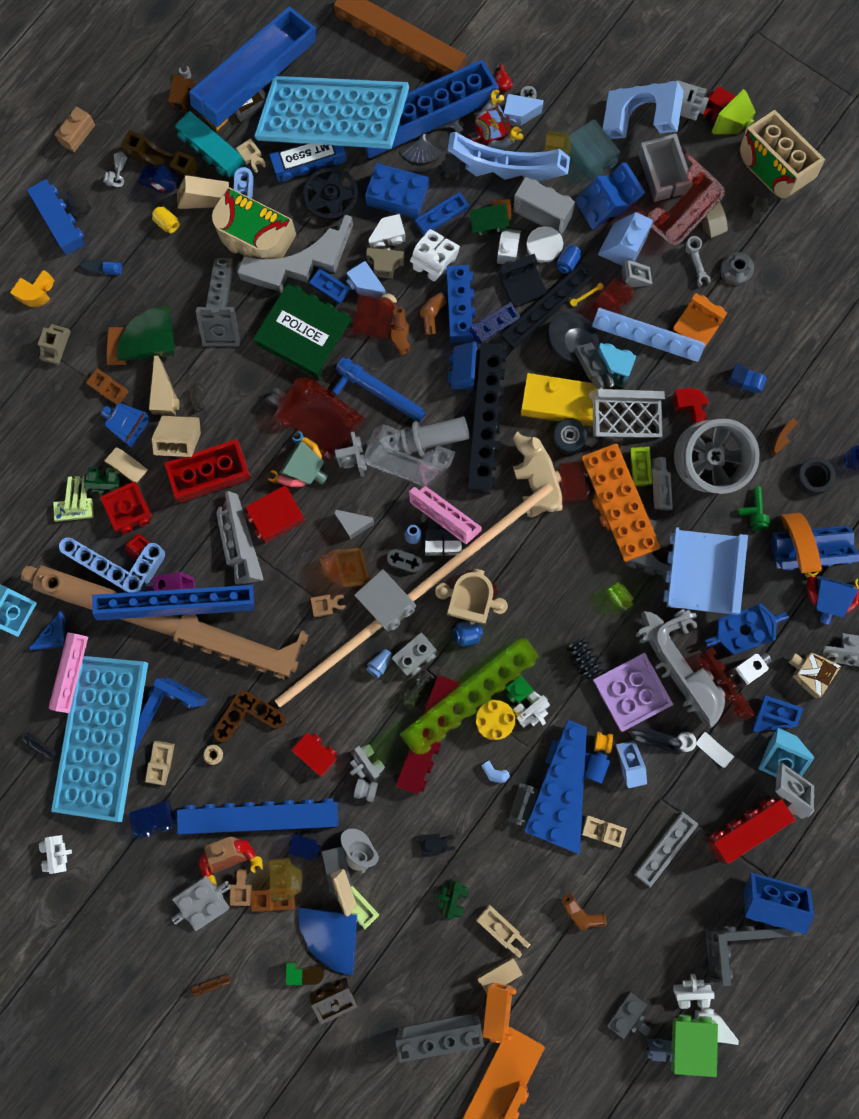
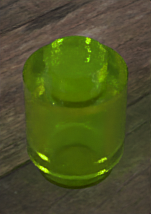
(620, 596)

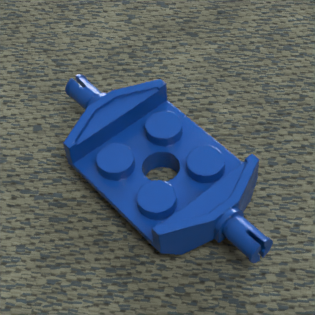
(761, 625)

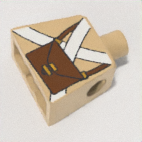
(814, 673)

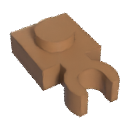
(324, 605)

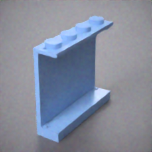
(706, 572)

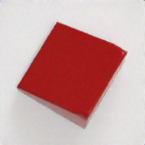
(136, 546)

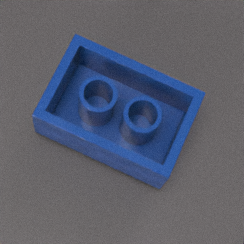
(397, 191)
(778, 903)

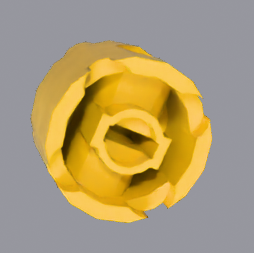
(495, 720)

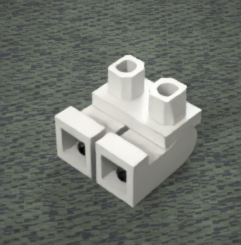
(432, 255)

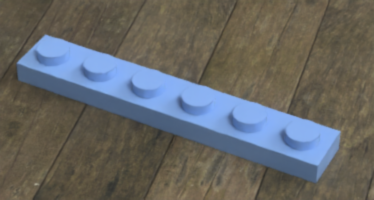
(648, 334)

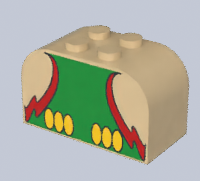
(779, 155)
(252, 227)

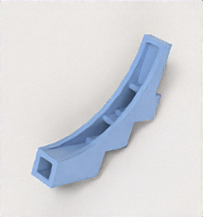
(508, 164)

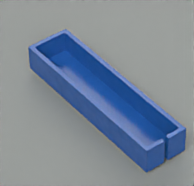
(252, 66)

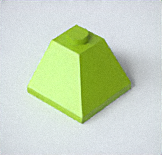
(735, 116)

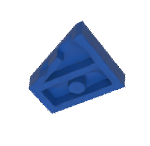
(776, 714)

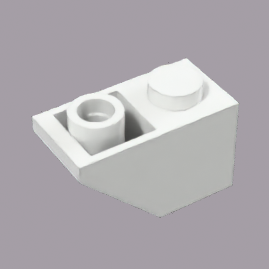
(388, 232)

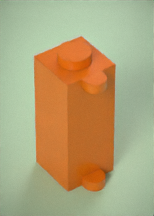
(498, 1012)

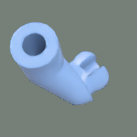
(495, 775)

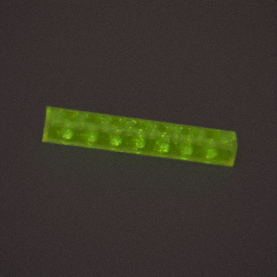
(413, 734)

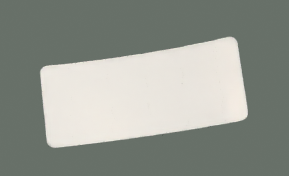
(714, 750)

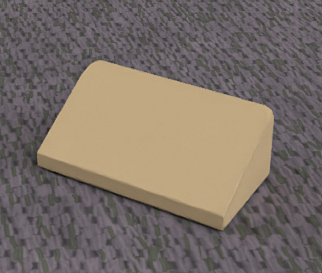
(343, 891)

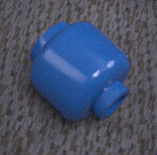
(467, 633)

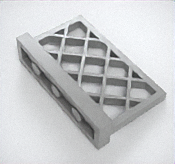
(632, 397)

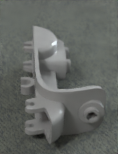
(697, 687)

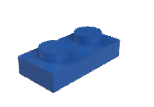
(329, 286)

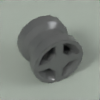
(276, 397)

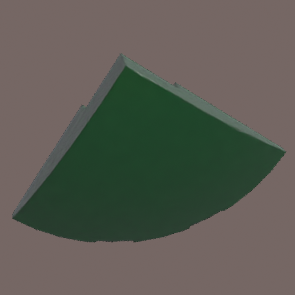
(147, 336)

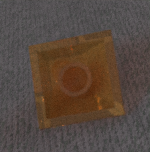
(345, 567)

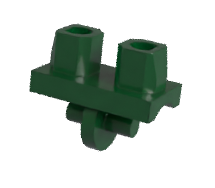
(101, 484)
(449, 897)

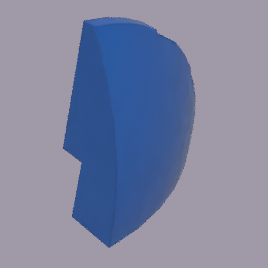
(330, 937)

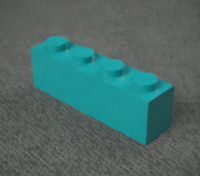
(209, 145)

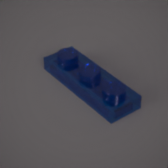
(494, 323)

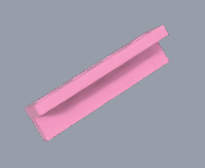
(442, 516)
(68, 672)

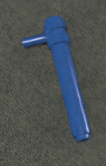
(356, 374)

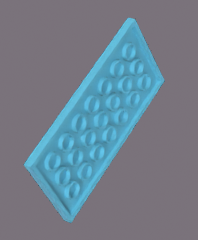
(332, 111)
(100, 739)

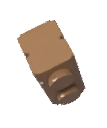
(75, 129)

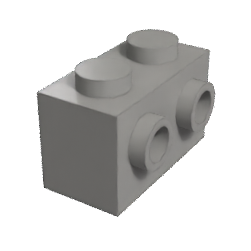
(414, 655)

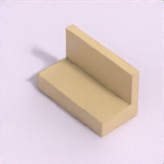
(501, 973)

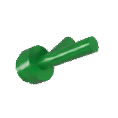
(758, 521)

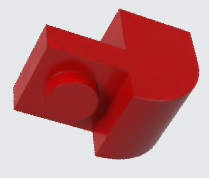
(691, 400)

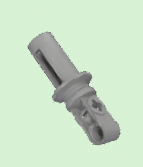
(429, 436)

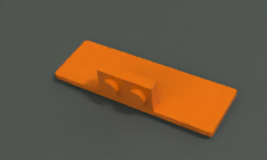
(620, 503)
(506, 1079)

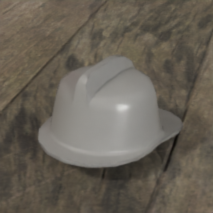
(359, 850)

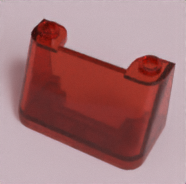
(319, 416)

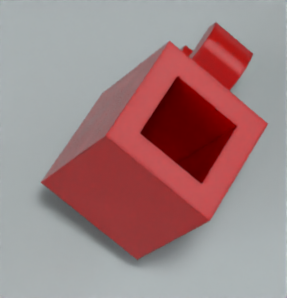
(717, 102)

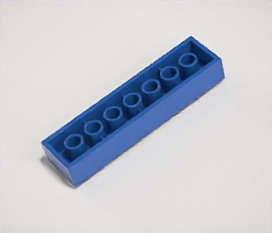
(442, 102)

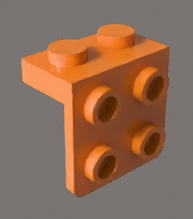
(700, 319)

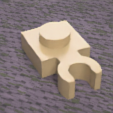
(251, 154)

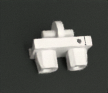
(534, 713)
(56, 854)
(693, 990)

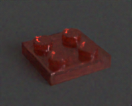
(374, 317)

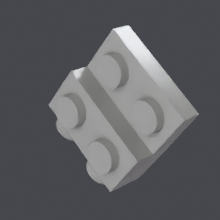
(796, 791)

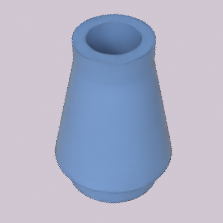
(413, 538)
(378, 665)

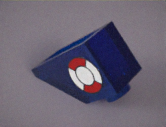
(158, 178)

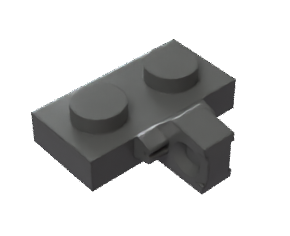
(629, 1017)

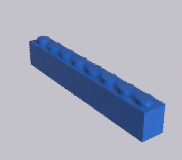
(173, 602)
(257, 817)

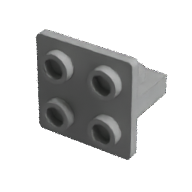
(349, 456)

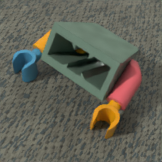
(302, 465)

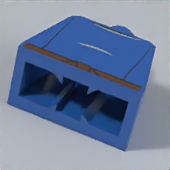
(125, 422)

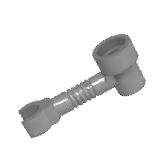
(696, 242)

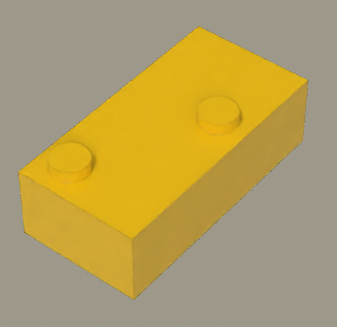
(557, 399)

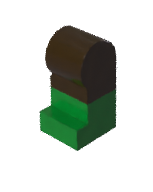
(303, 975)

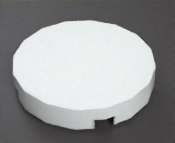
(545, 243)

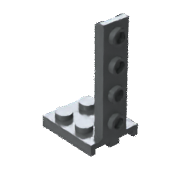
(216, 320)
(720, 952)

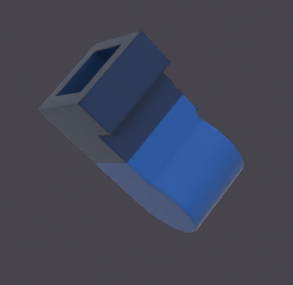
(746, 379)

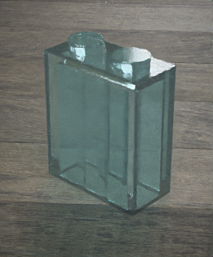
(593, 150)

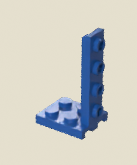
(172, 690)

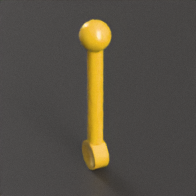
(573, 302)

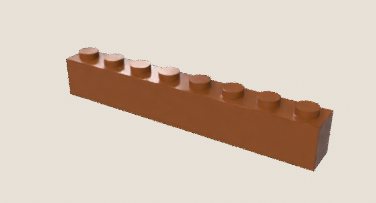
(401, 35)

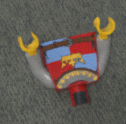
(493, 127)

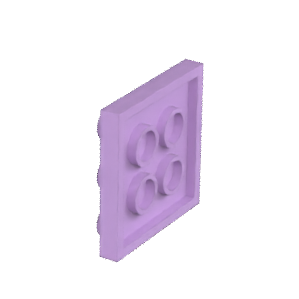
(632, 692)

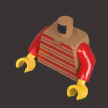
(227, 854)

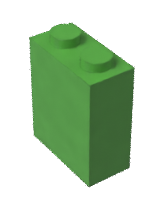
(694, 1046)

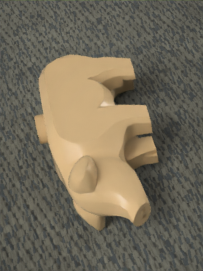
(539, 471)

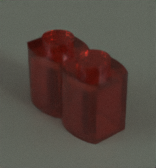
(614, 296)

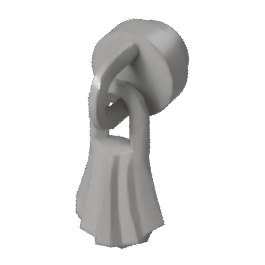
(119, 161)

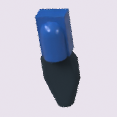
(101, 267)

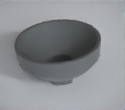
(732, 274)

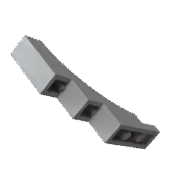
(322, 254)

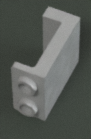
(386, 601)

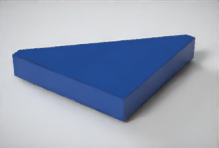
(53, 635)

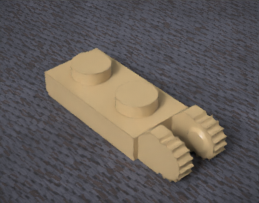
(501, 929)

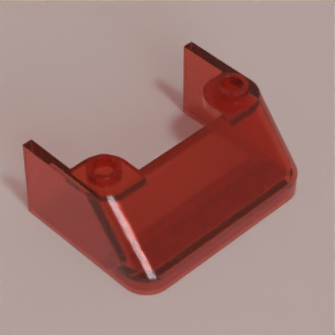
(690, 209)

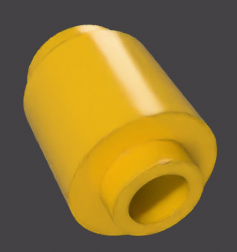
(165, 219)

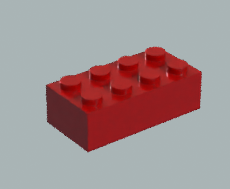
(208, 471)
(750, 830)

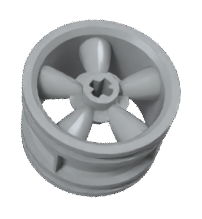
(745, 456)

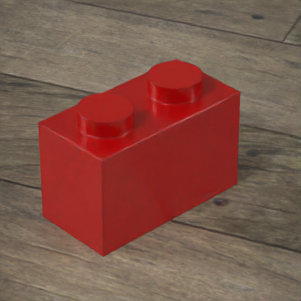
(315, 754)

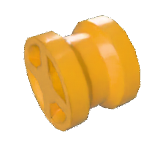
(603, 742)

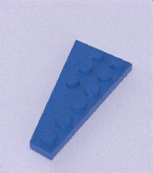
(559, 803)

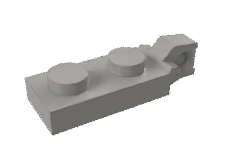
(661, 485)

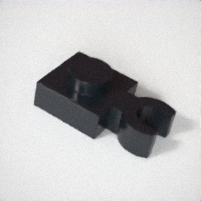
(432, 844)

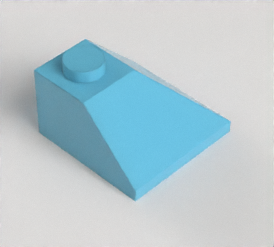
(788, 750)

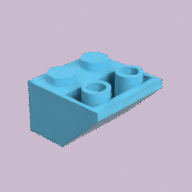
(617, 362)

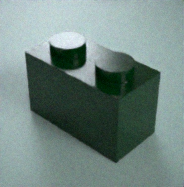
(489, 218)

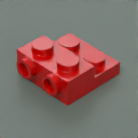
(126, 508)

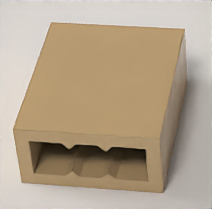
(176, 436)

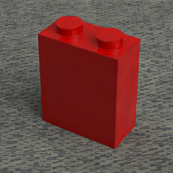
(274, 514)

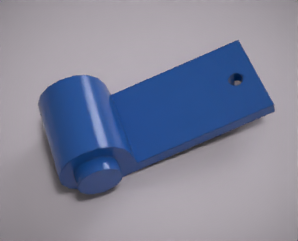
(595, 765)

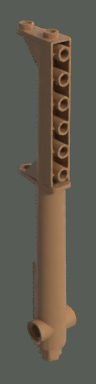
(183, 628)

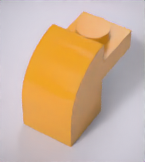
(34, 294)

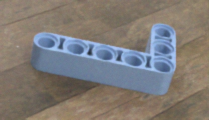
(111, 569)

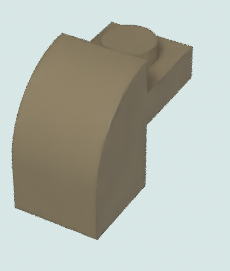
(715, 221)

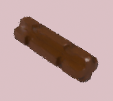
(210, 985)

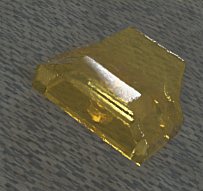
(284, 879)

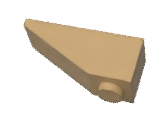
(162, 398)

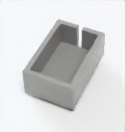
(664, 167)
(543, 205)

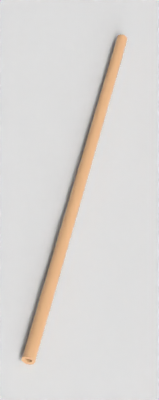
(416, 593)

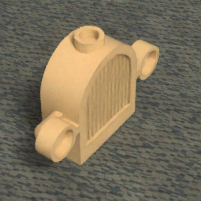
(471, 597)

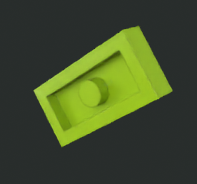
(641, 466)

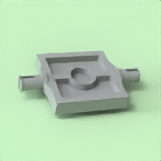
(201, 903)

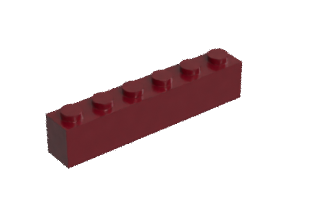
(418, 765)

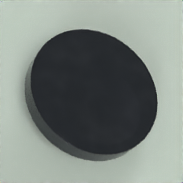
(567, 332)

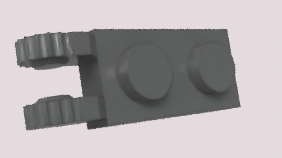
(593, 366)

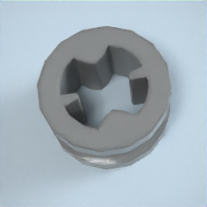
(528, 89)

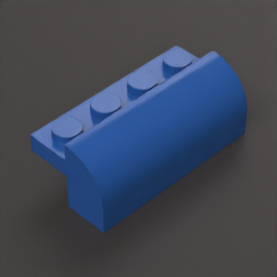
(833, 544)

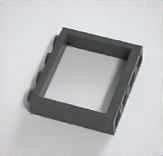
(439, 1037)

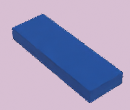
(442, 213)

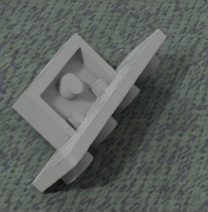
(848, 652)

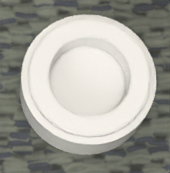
(688, 741)

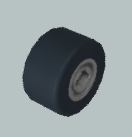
(564, 441)

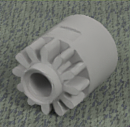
(693, 100)

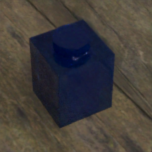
(304, 847)

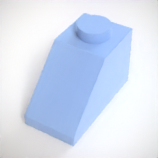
(521, 109)
(364, 281)
(631, 764)

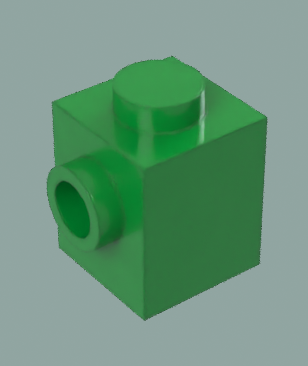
(518, 690)

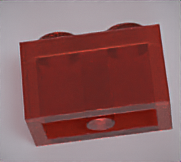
(573, 483)

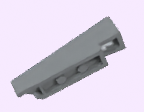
(237, 541)

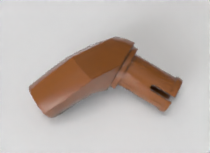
(430, 310)
(400, 331)
(578, 915)

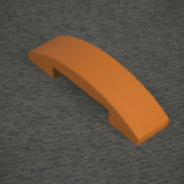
(804, 542)

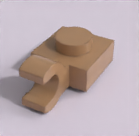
(241, 892)

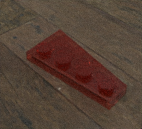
(727, 684)

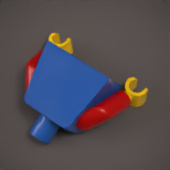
(832, 596)

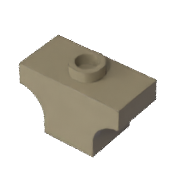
(385, 261)
(52, 343)

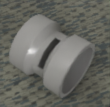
(366, 790)

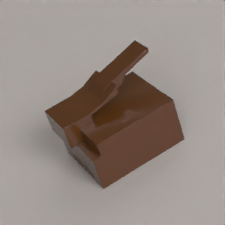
(179, 93)

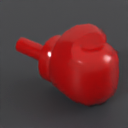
(503, 80)

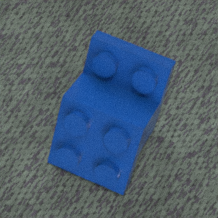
(609, 196)

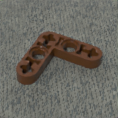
(242, 711)

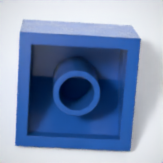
(463, 366)

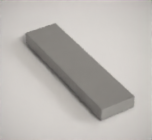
(666, 849)

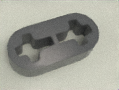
(403, 565)

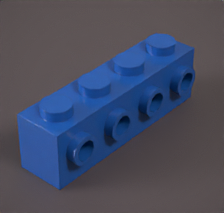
(460, 303)

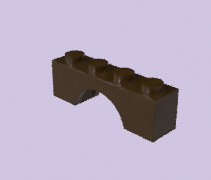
(142, 150)

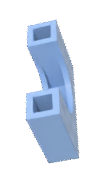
(624, 101)

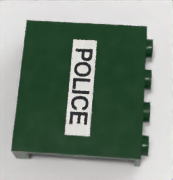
(302, 330)

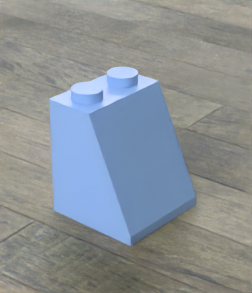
(626, 238)

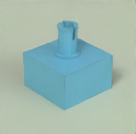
(14, 610)

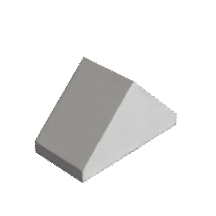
(636, 274)
(354, 523)

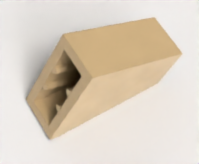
(200, 192)

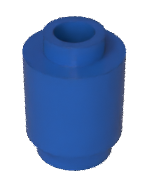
(568, 259)

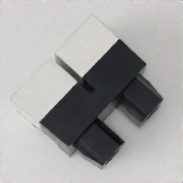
(434, 541)

